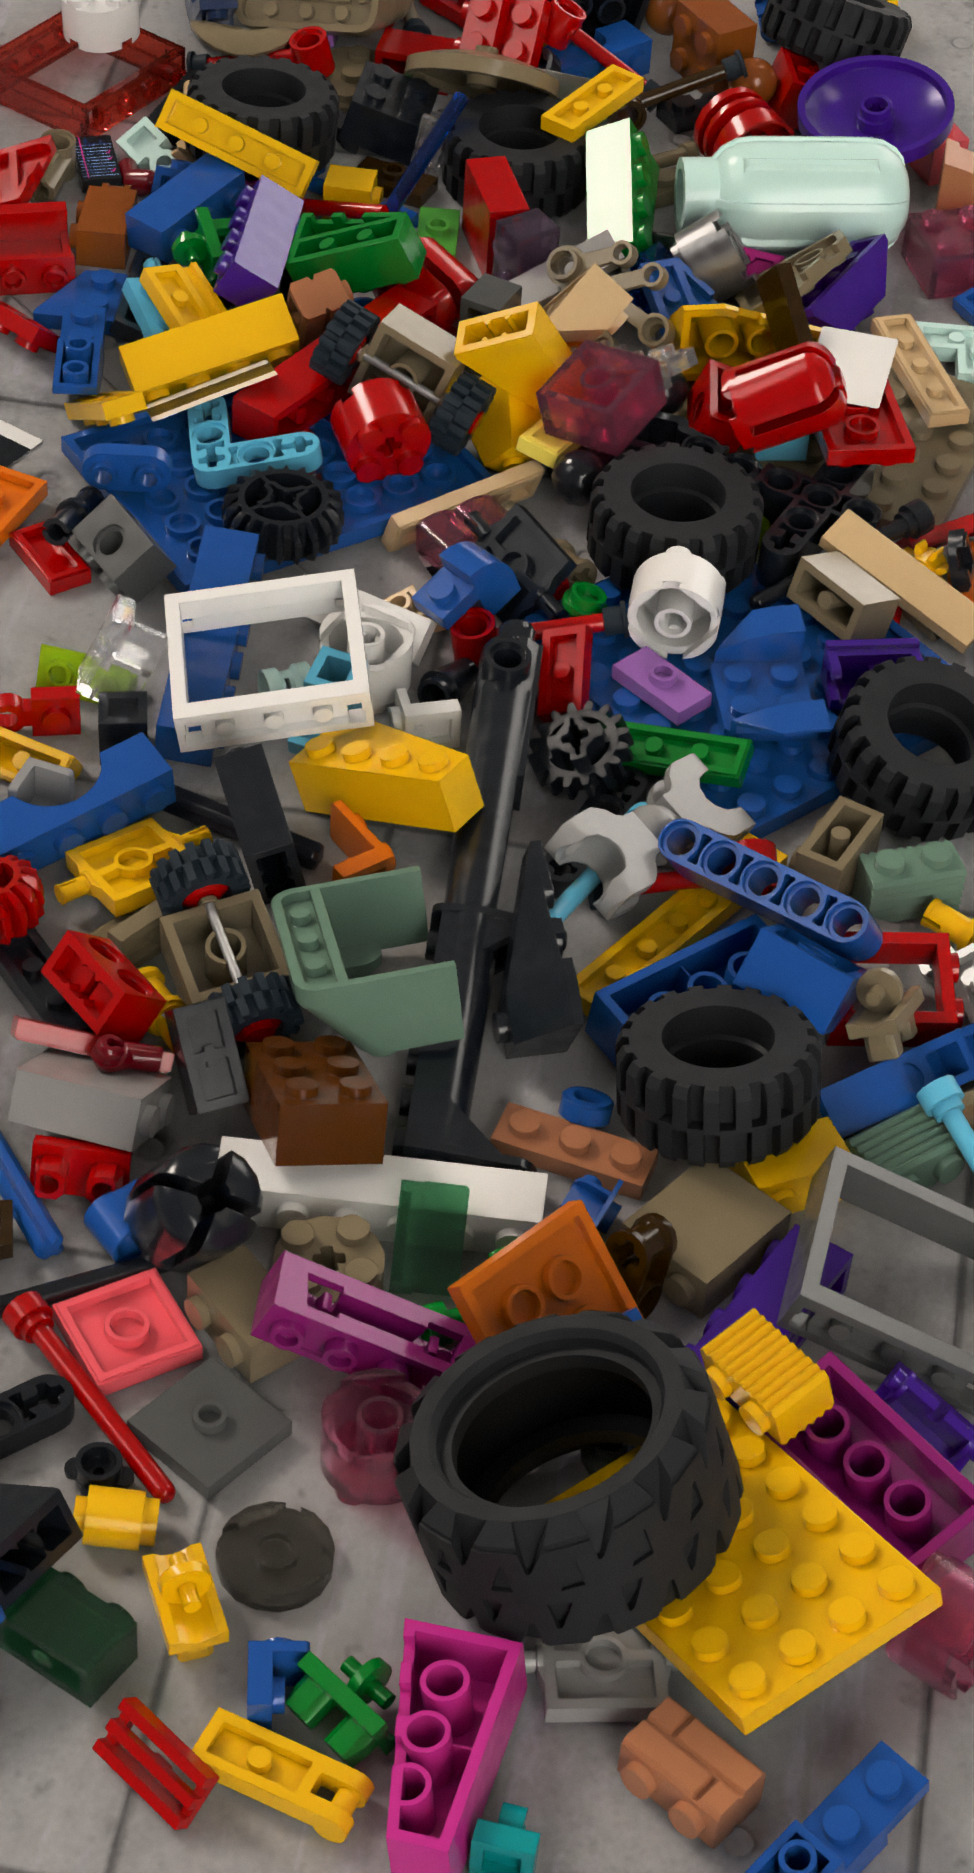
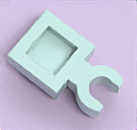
(146, 145)

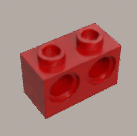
(103, 986)

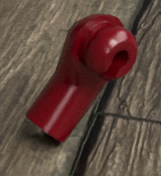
(115, 1055)

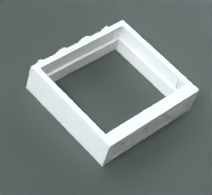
(277, 712)

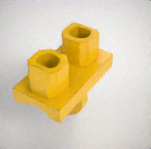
(186, 1602)

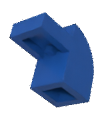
(465, 581)

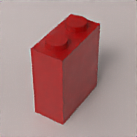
(488, 196)

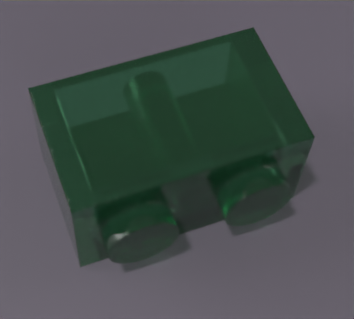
(70, 1636)

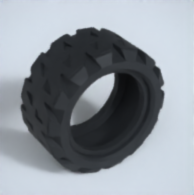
(596, 1556)

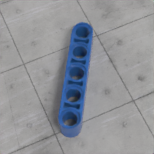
(785, 903)

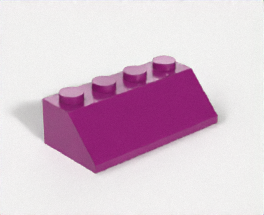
(886, 1471)

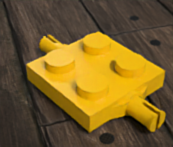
(120, 865)

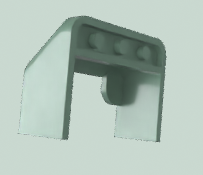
(339, 933)

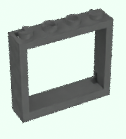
(854, 1327)

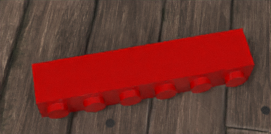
(301, 395)

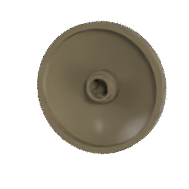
(478, 72)

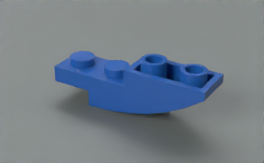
(80, 351)
(894, 1083)
(850, 1821)

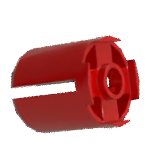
(442, 282)
(785, 395)

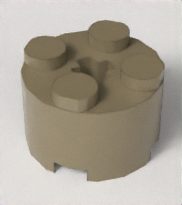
(338, 1244)

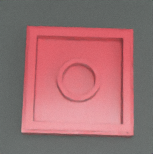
(127, 1331)

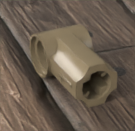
(61, 168)

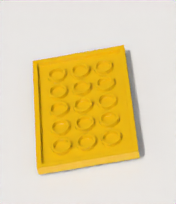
(791, 1595)

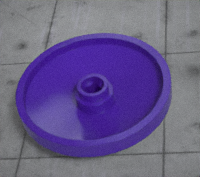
(880, 100)

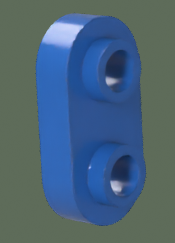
(127, 467)

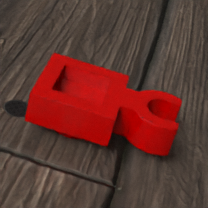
(48, 711)

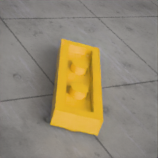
(592, 103)
(106, 408)

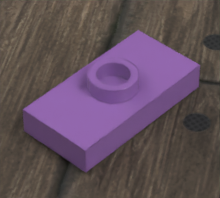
(661, 685)

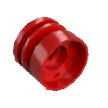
(735, 115)

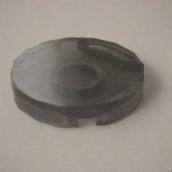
(275, 1557)

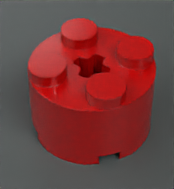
(381, 430)

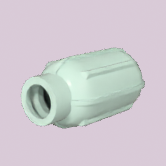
(796, 190)

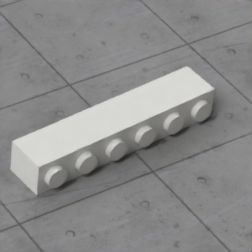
(499, 1207)

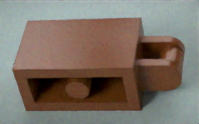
(101, 226)

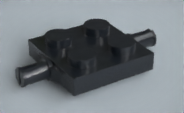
(533, 557)

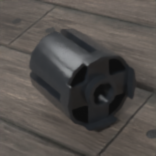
(193, 1207)

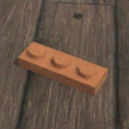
(574, 1149)

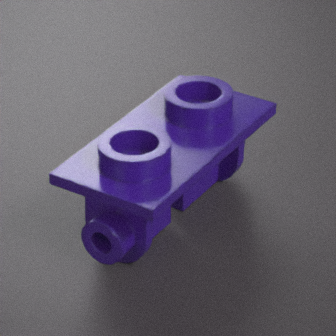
(929, 1415)

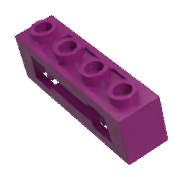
(359, 1330)

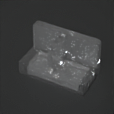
(120, 653)

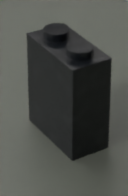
(259, 821)

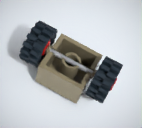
(416, 356)
(223, 941)

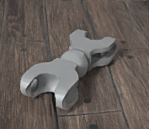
(626, 846)

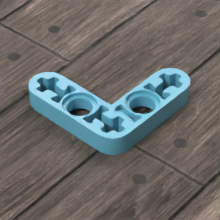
(233, 459)

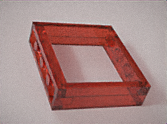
(158, 59)

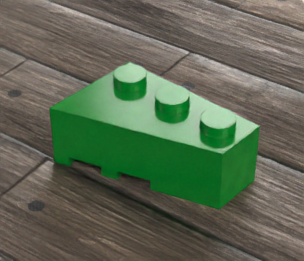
(363, 251)

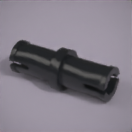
(70, 514)

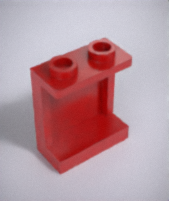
(34, 248)

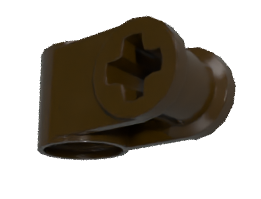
(644, 1257)

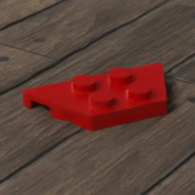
(23, 168)

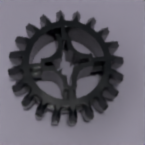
(288, 510)

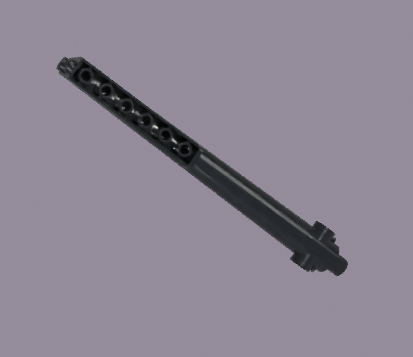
(468, 922)

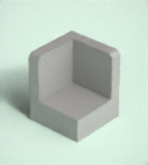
(43, 784)

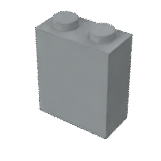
(76, 1099)

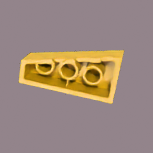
(210, 348)
(387, 778)

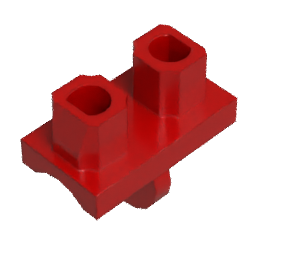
(77, 1168)

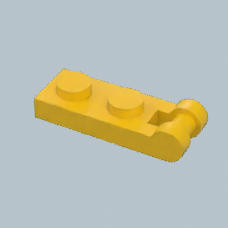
(283, 1774)

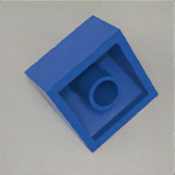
(802, 974)

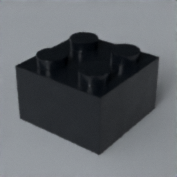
(387, 112)

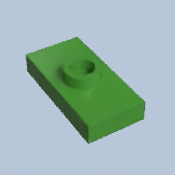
(441, 225)

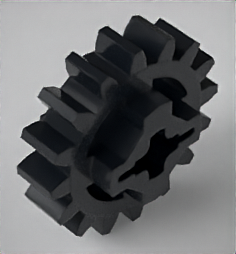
(581, 750)

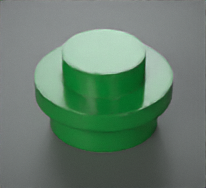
(584, 599)

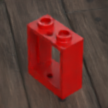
(917, 949)

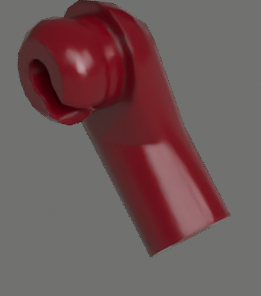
(139, 178)

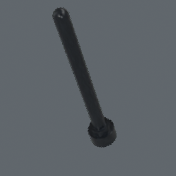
(911, 521)

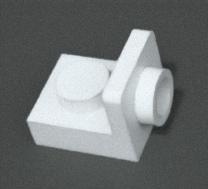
(428, 720)

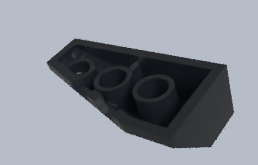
(539, 989)

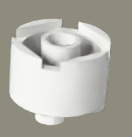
(100, 24)
(676, 603)
(386, 646)

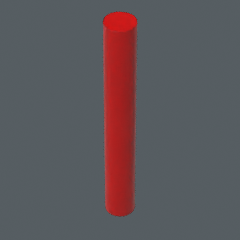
(351, 209)

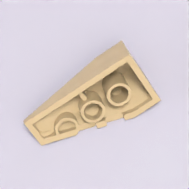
(589, 306)

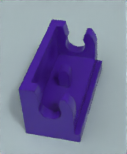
(849, 659)

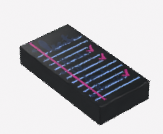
(96, 162)

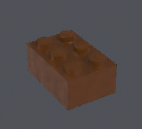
(314, 1102)

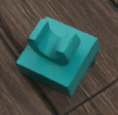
(505, 1844)

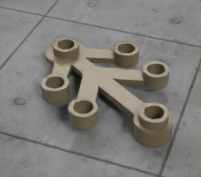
(646, 323)

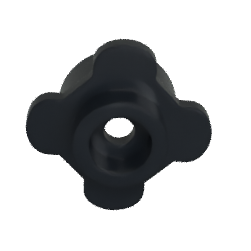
(98, 1458)

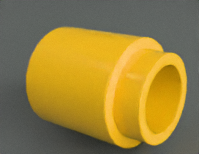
(117, 1517)

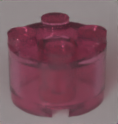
(362, 1433)
(942, 1643)

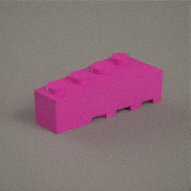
(449, 1741)

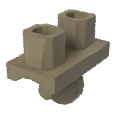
(884, 1014)

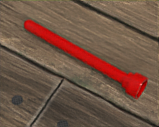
(31, 1320)

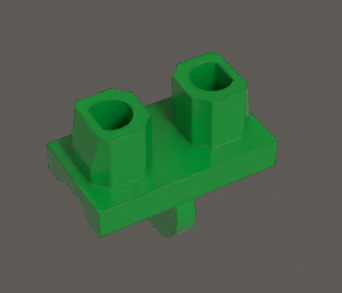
(203, 244)
(323, 1690)

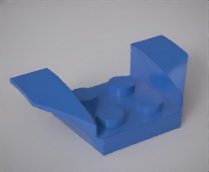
(762, 682)

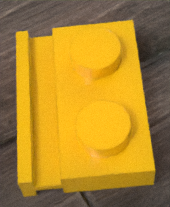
(180, 293)

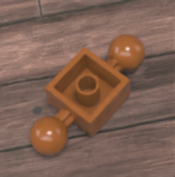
(705, 35)

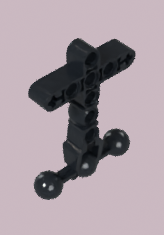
(794, 503)

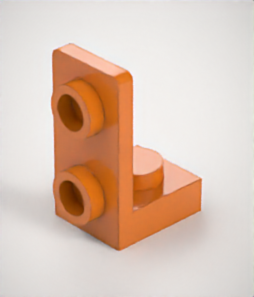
(363, 848)

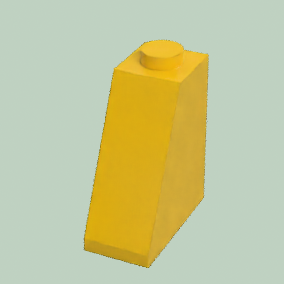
(513, 349)
(501, 429)

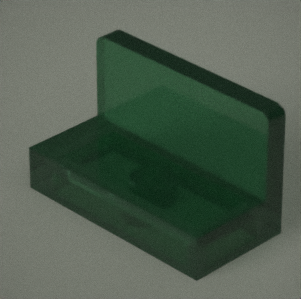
(429, 1237)

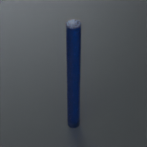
(426, 152)

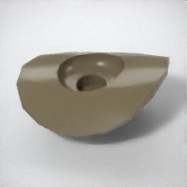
(241, 40)

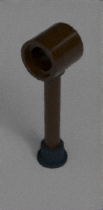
(730, 69)

